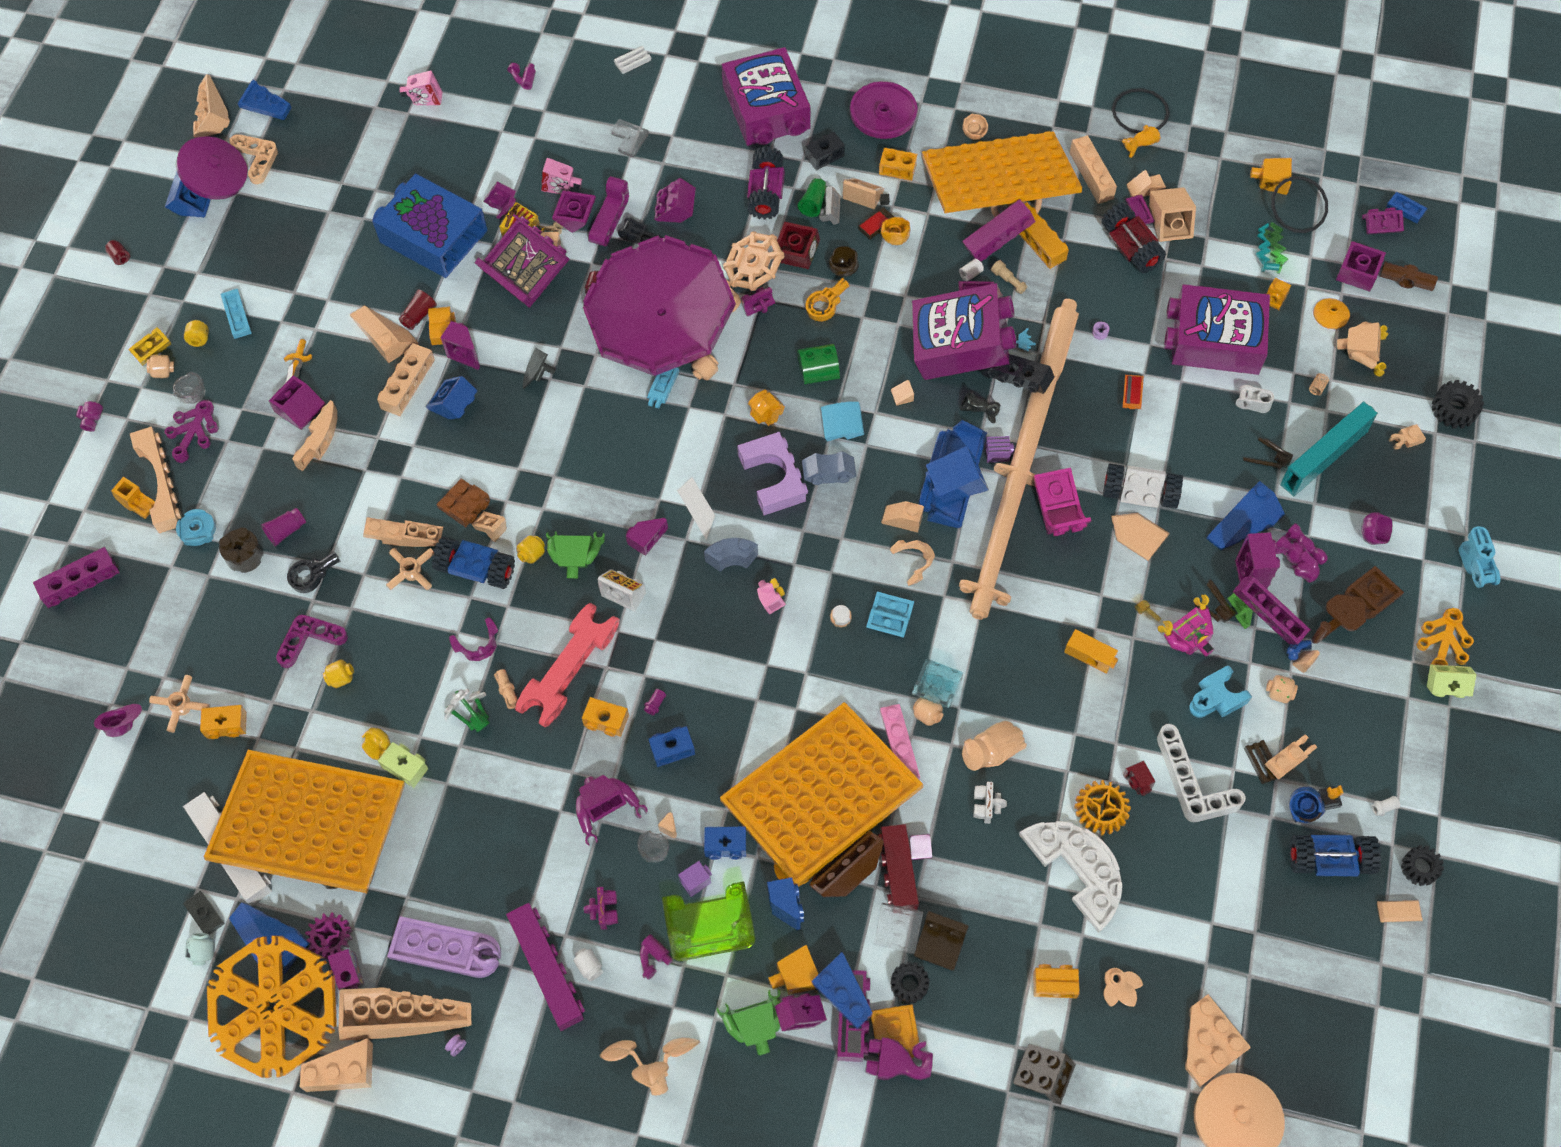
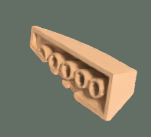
(389, 1014)

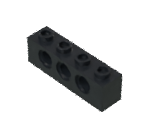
(1022, 373)

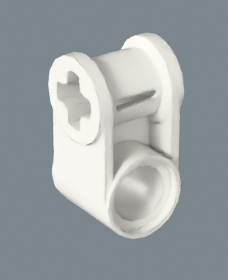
(1255, 399)

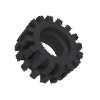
(1432, 859)
(916, 971)

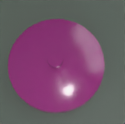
(883, 110)
(211, 168)

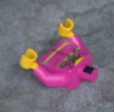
(1192, 630)

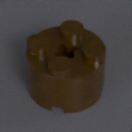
(241, 550)

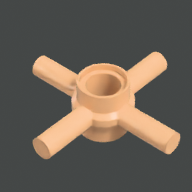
(415, 573)
(174, 699)

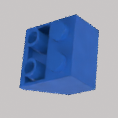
(783, 902)

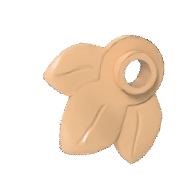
(1122, 990)

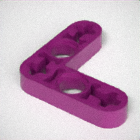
(305, 632)

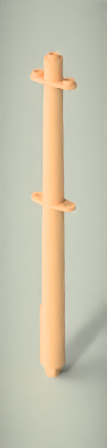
(1019, 473)

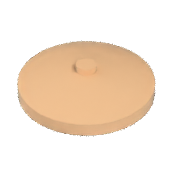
(1238, 1113)

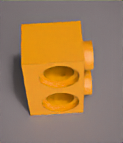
(898, 164)

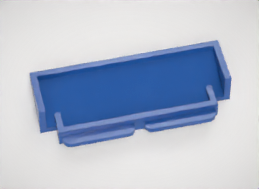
(948, 441)

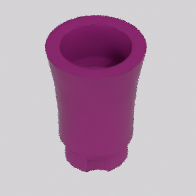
(283, 526)

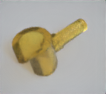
(1144, 606)

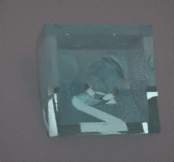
(938, 683)

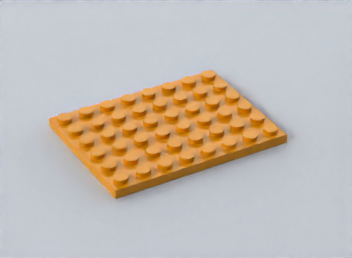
(1000, 172)
(821, 793)
(305, 821)

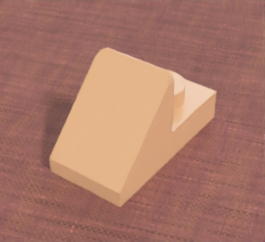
(1144, 184)
(491, 524)

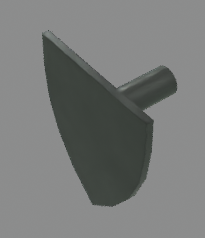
(537, 367)

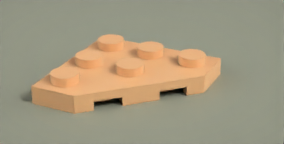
(1211, 1041)

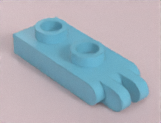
(662, 387)

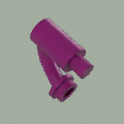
(528, 76)
(657, 950)

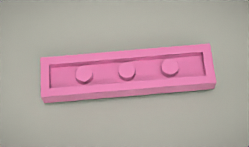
(898, 736)

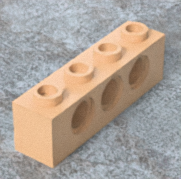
(396, 403)

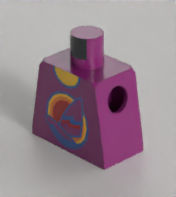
(344, 964)

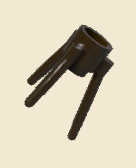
(1282, 457)
(1224, 611)

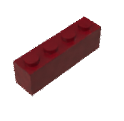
(898, 867)

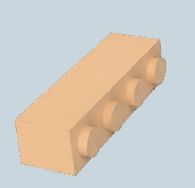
(1093, 169)

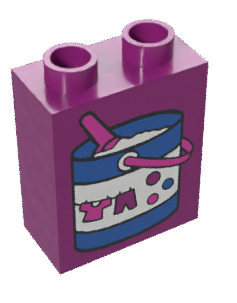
(766, 96)
(1218, 329)
(962, 331)

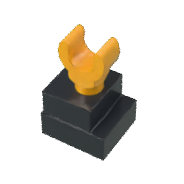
(1331, 797)

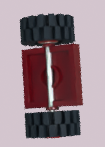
(1133, 237)

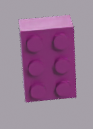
(1258, 558)

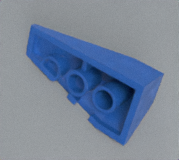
(254, 923)

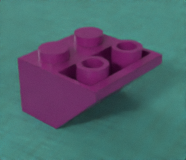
(675, 202)
(296, 402)

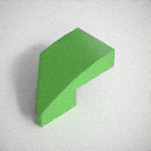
(1244, 612)

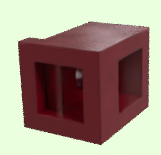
(1140, 778)

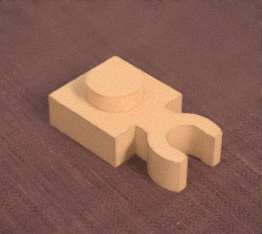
(1409, 436)

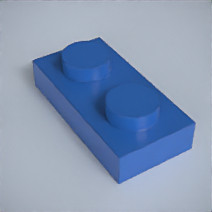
(1410, 208)

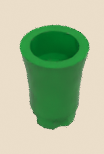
(812, 199)

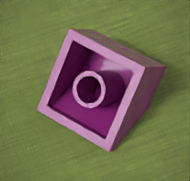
(459, 345)

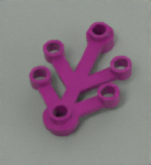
(192, 428)

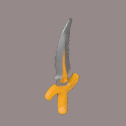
(297, 359)

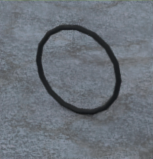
(1139, 90)
(1275, 212)

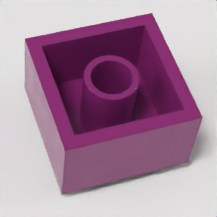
(1361, 266)

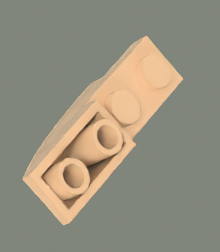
(322, 432)
(400, 534)

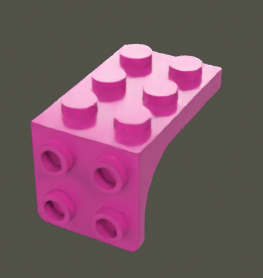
(1060, 502)

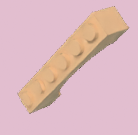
(164, 512)

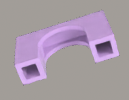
(774, 450)

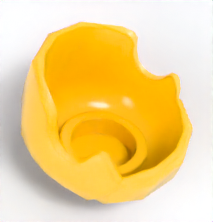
(375, 743)

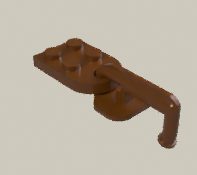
(1360, 601)

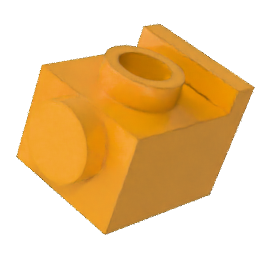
(1278, 292)

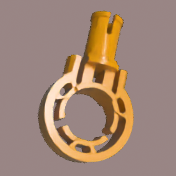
(827, 295)

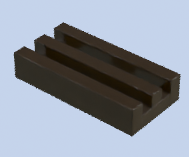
(1255, 746)

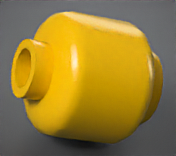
(196, 332)
(530, 549)
(338, 673)

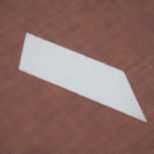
(697, 506)

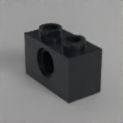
(824, 151)

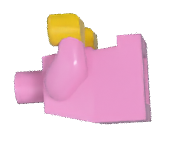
(769, 598)

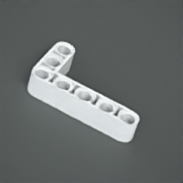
(1189, 781)

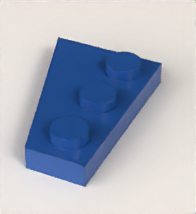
(262, 101)

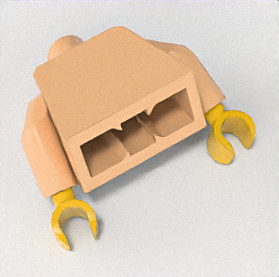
(1364, 345)

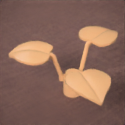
(653, 1074)

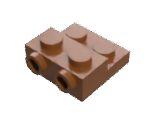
(464, 502)

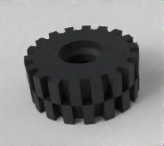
(1462, 394)

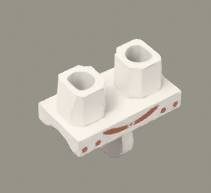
(985, 811)

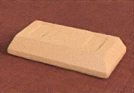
(1399, 911)

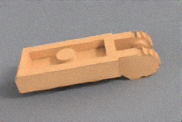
(1289, 758)

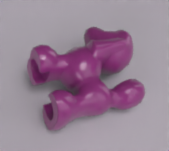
(1299, 553)

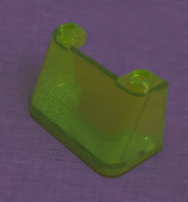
(709, 925)

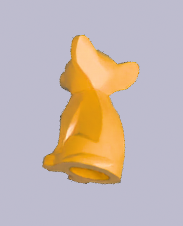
(1146, 137)

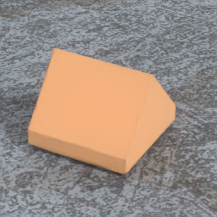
(667, 825)

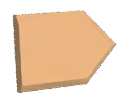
(1138, 534)

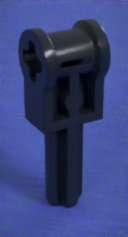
(635, 231)

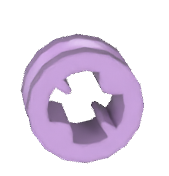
(1105, 328)
(455, 1045)

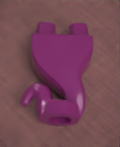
(896, 1060)

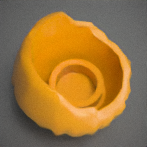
(895, 230)

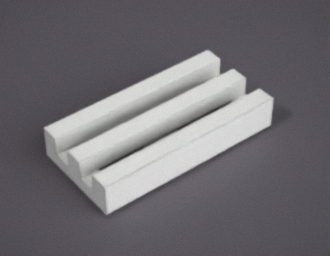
(631, 58)

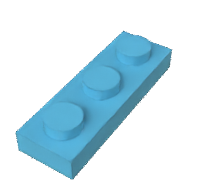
(236, 313)

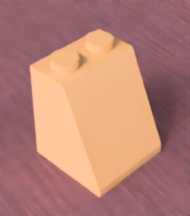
(1173, 214)

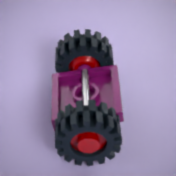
(765, 183)

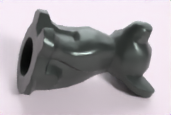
(977, 404)

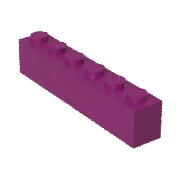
(545, 967)

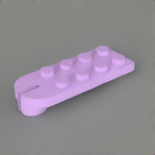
(444, 948)

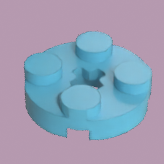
(200, 536)

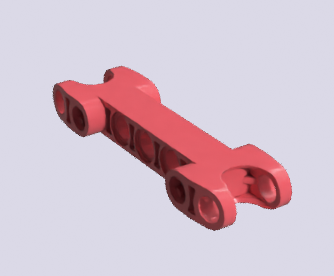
(549, 691)

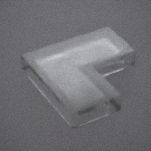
(632, 135)

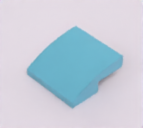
(842, 420)
(890, 614)

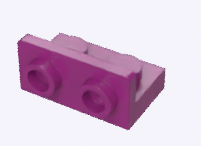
(501, 198)
(1384, 221)

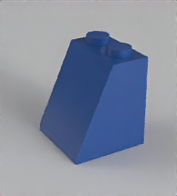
(956, 476)

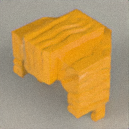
(765, 407)

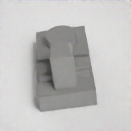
(832, 209)

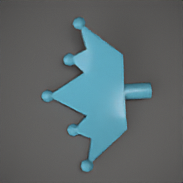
(1024, 342)

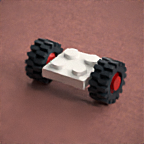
(1143, 486)

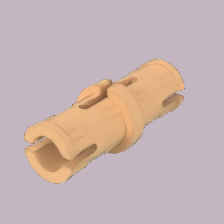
(506, 688)

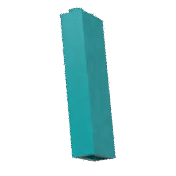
(1328, 448)

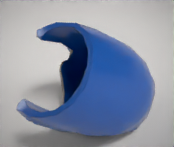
(1306, 805)

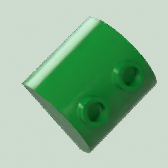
(818, 363)

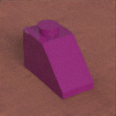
(646, 534)

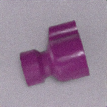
(89, 414)

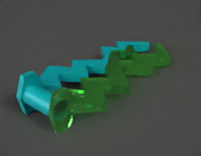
(1279, 258)

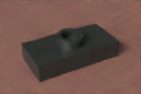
(203, 913)

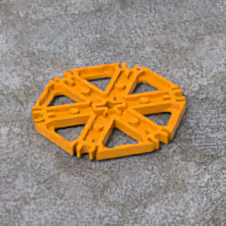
(288, 1016)

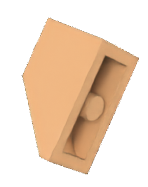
(904, 515)

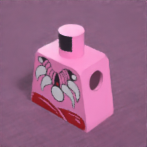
(422, 89)
(558, 177)

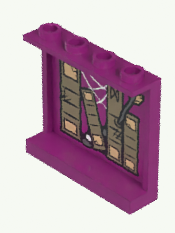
(524, 261)

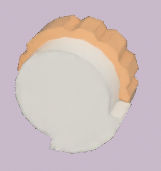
(840, 616)

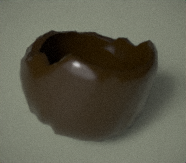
(844, 261)

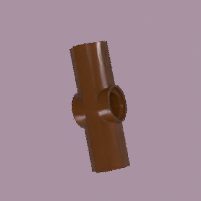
(1408, 276)

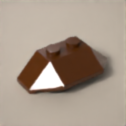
(849, 867)

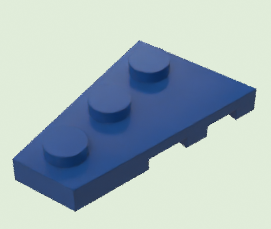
(843, 991)

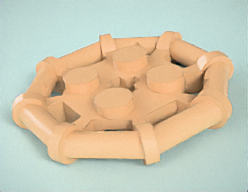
(759, 266)

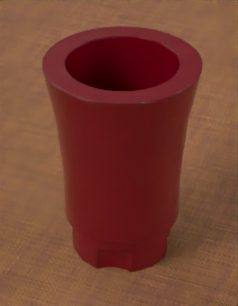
(416, 309)

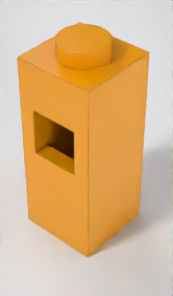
(1091, 651)

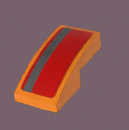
(1133, 392)

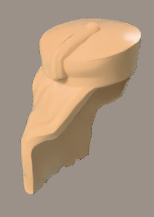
(993, 746)

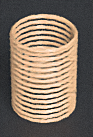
(1314, 383)

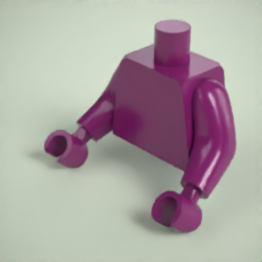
(601, 798)

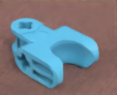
(1478, 557)
(1216, 696)

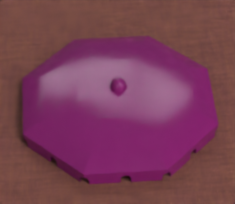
(658, 305)

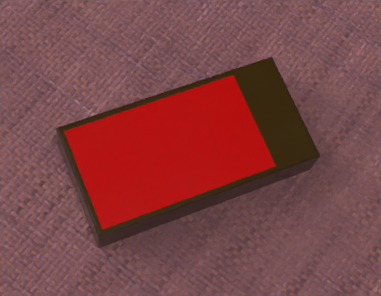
(873, 224)

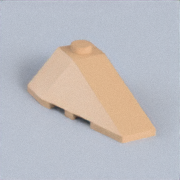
(210, 110)
(384, 334)

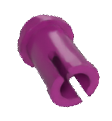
(655, 701)

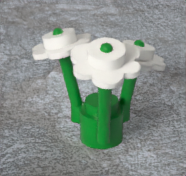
(478, 720)

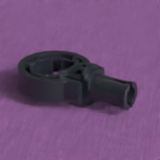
(317, 572)

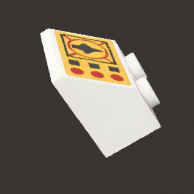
(621, 589)

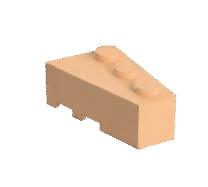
(340, 1069)

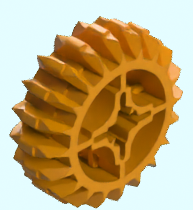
(1109, 809)

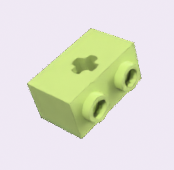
(1451, 680)
(410, 772)

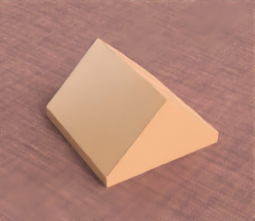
(862, 192)

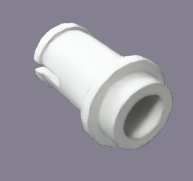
(1381, 807)

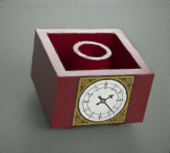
(798, 244)

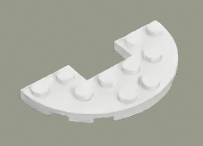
(1089, 860)

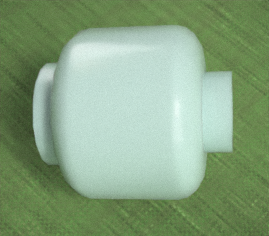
(199, 948)

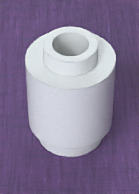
(588, 964)

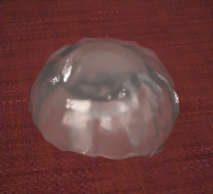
(189, 388)

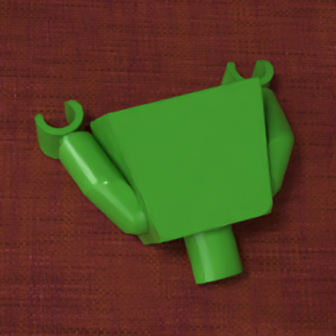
(573, 551)
(754, 1023)

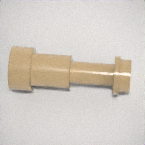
(1000, 269)

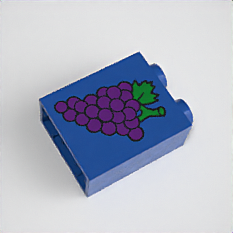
(429, 225)

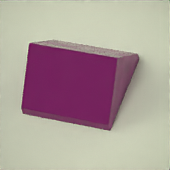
(573, 210)

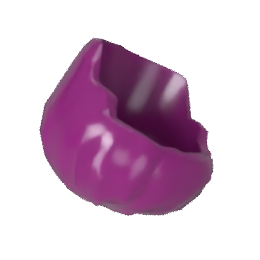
(1376, 528)

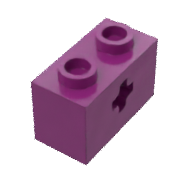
(800, 1012)

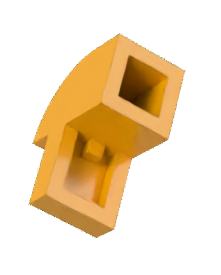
(131, 497)

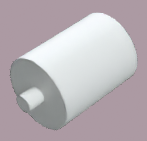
(971, 270)

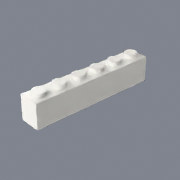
(248, 882)

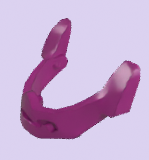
(482, 652)

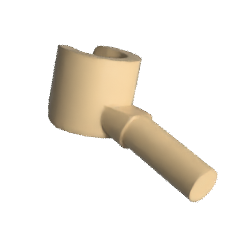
(555, 228)

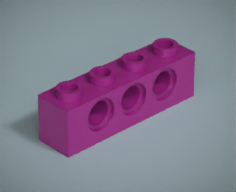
(66, 577)
(1271, 610)

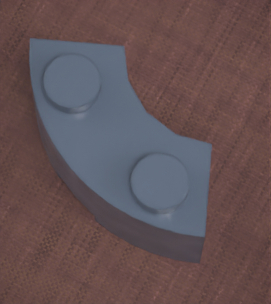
(829, 468)
(731, 552)

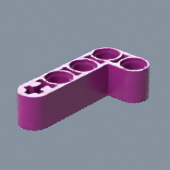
(610, 212)

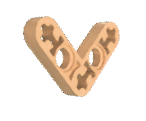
(260, 152)

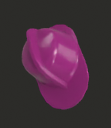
(118, 721)

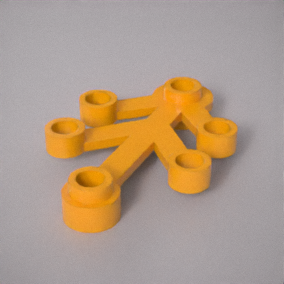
(1447, 637)

